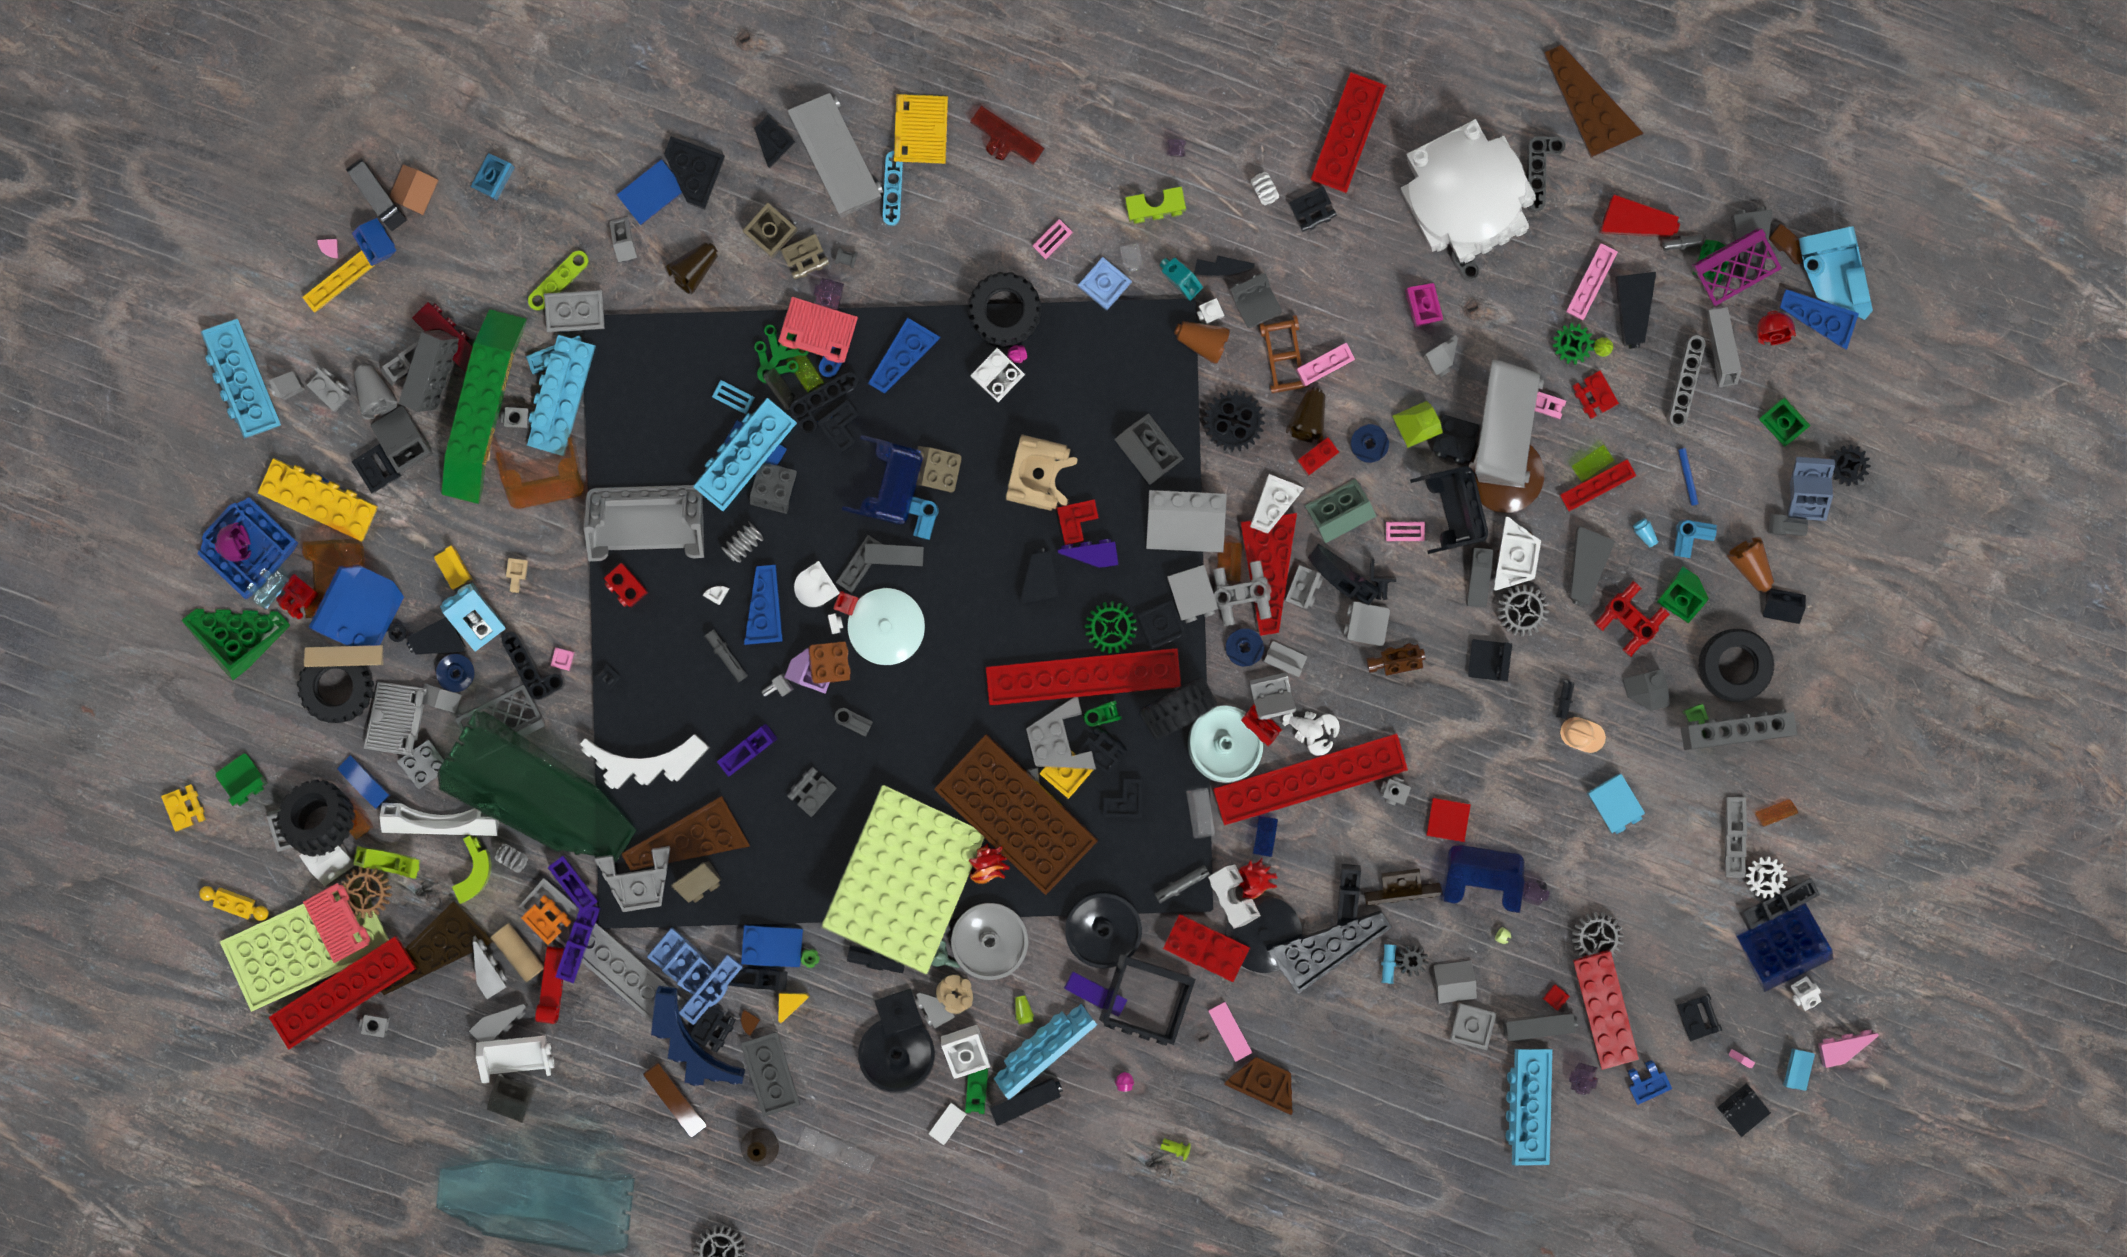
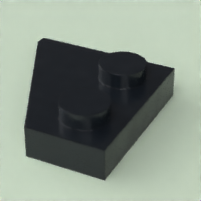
(773, 140)

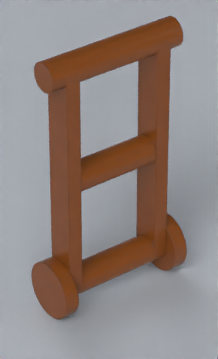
(1264, 331)

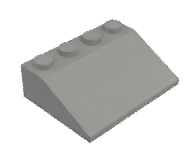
(1186, 521)

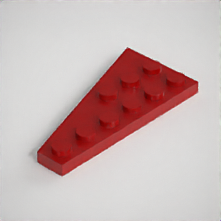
(1274, 553)

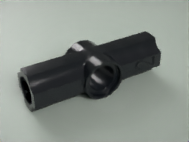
(873, 959)

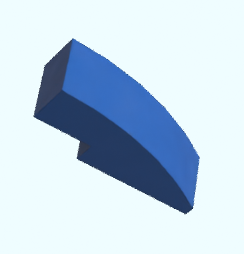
(363, 782)

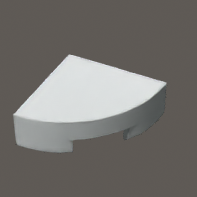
(716, 594)

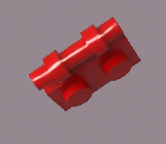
(1600, 391)
(297, 590)

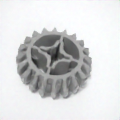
(1519, 619)
(1599, 928)
(715, 1243)

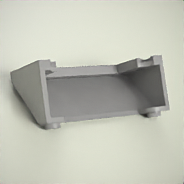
(1507, 425)
(644, 520)

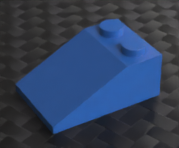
(772, 946)

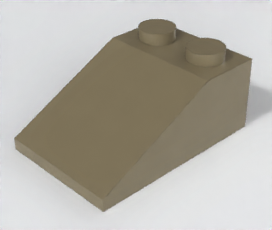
(697, 882)

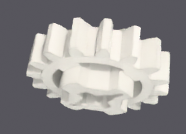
(1776, 869)

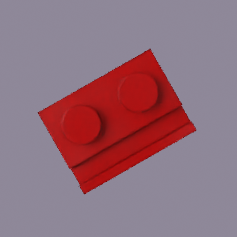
(1265, 729)

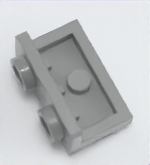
(1303, 587)

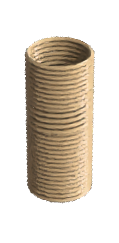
(512, 947)

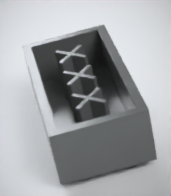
(429, 370)

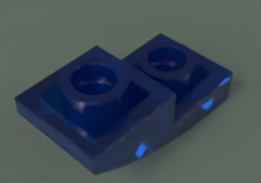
(1265, 836)

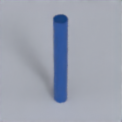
(1688, 476)

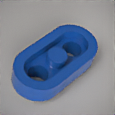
(835, 366)

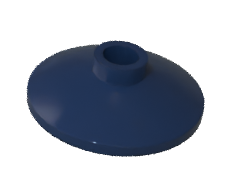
(445, 673)

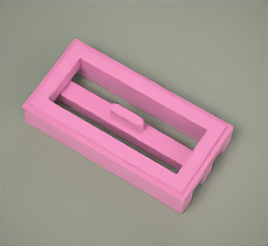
(1047, 233)
(1388, 531)

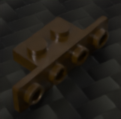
(1402, 886)

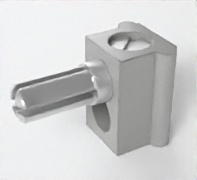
(780, 684)

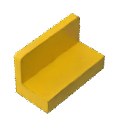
(453, 567)

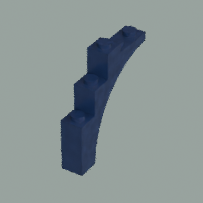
(682, 1047)

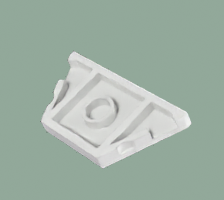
(1517, 556)

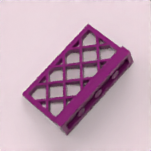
(1729, 251)

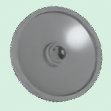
(989, 941)

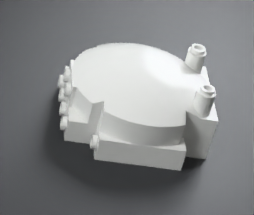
(1468, 192)

